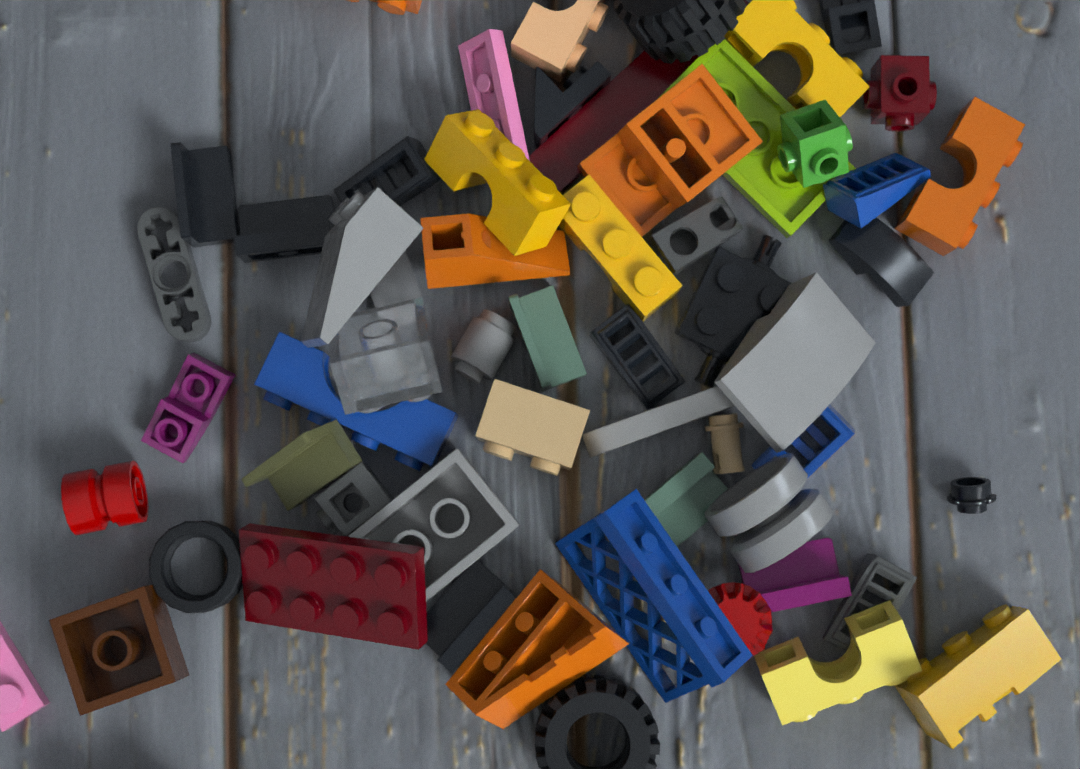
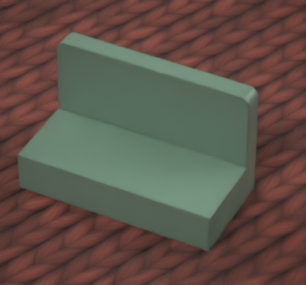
(547, 338)
(685, 497)

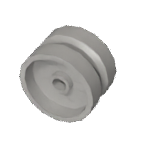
(769, 513)

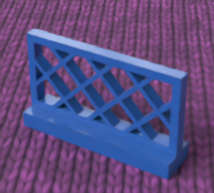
(668, 588)

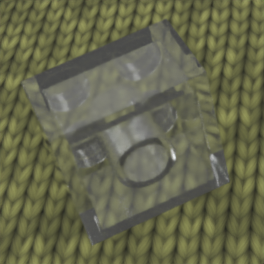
(385, 357)

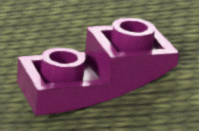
(188, 408)

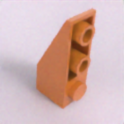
(465, 252)

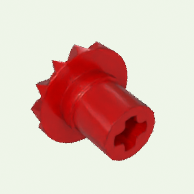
(746, 613)

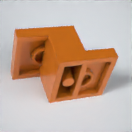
(671, 150)

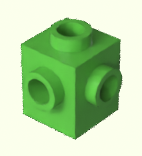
(814, 144)

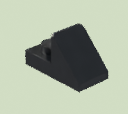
(557, 107)

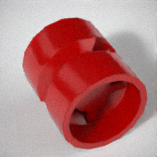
(96, 499)

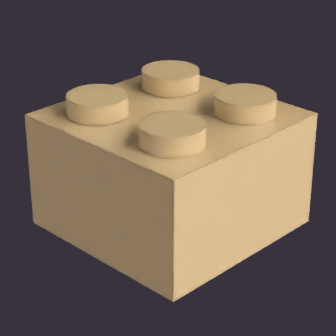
(531, 426)

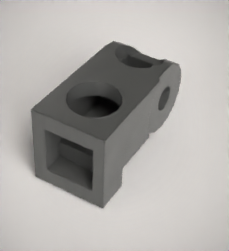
(695, 235)

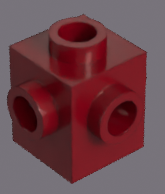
(900, 92)

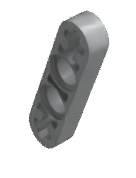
(656, 421)

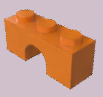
(982, 143)

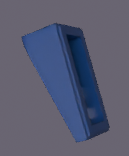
(866, 192)
(843, 430)

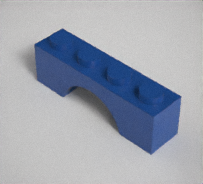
(303, 377)

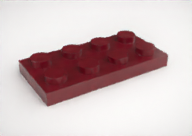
(334, 585)

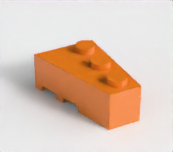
(533, 653)

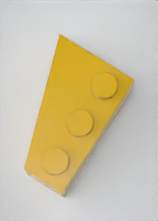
(978, 672)

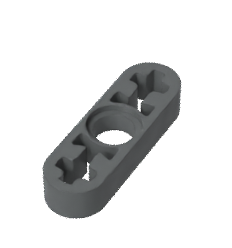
(172, 311)

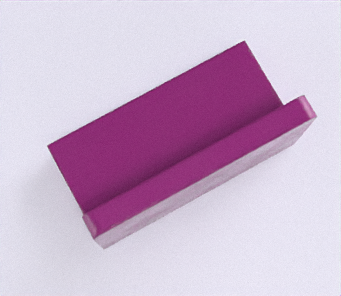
(801, 577)

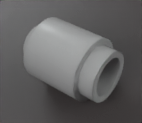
(483, 346)

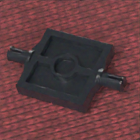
(729, 302)

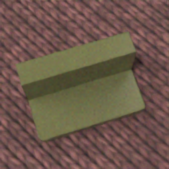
(307, 464)

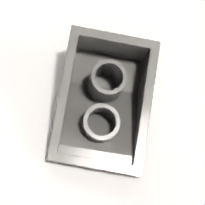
(355, 256)

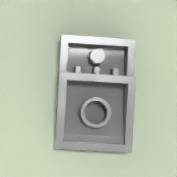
(795, 361)

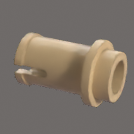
(726, 443)

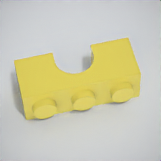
(876, 657)

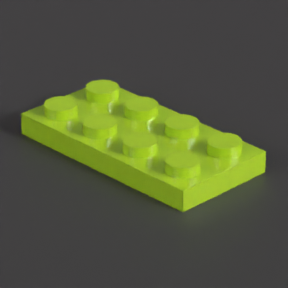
(760, 173)

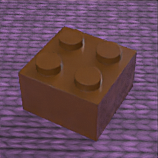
(118, 648)

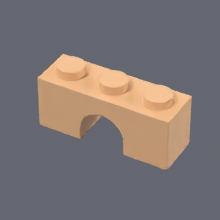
(556, 37)

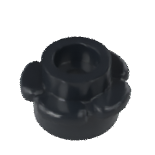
(971, 494)

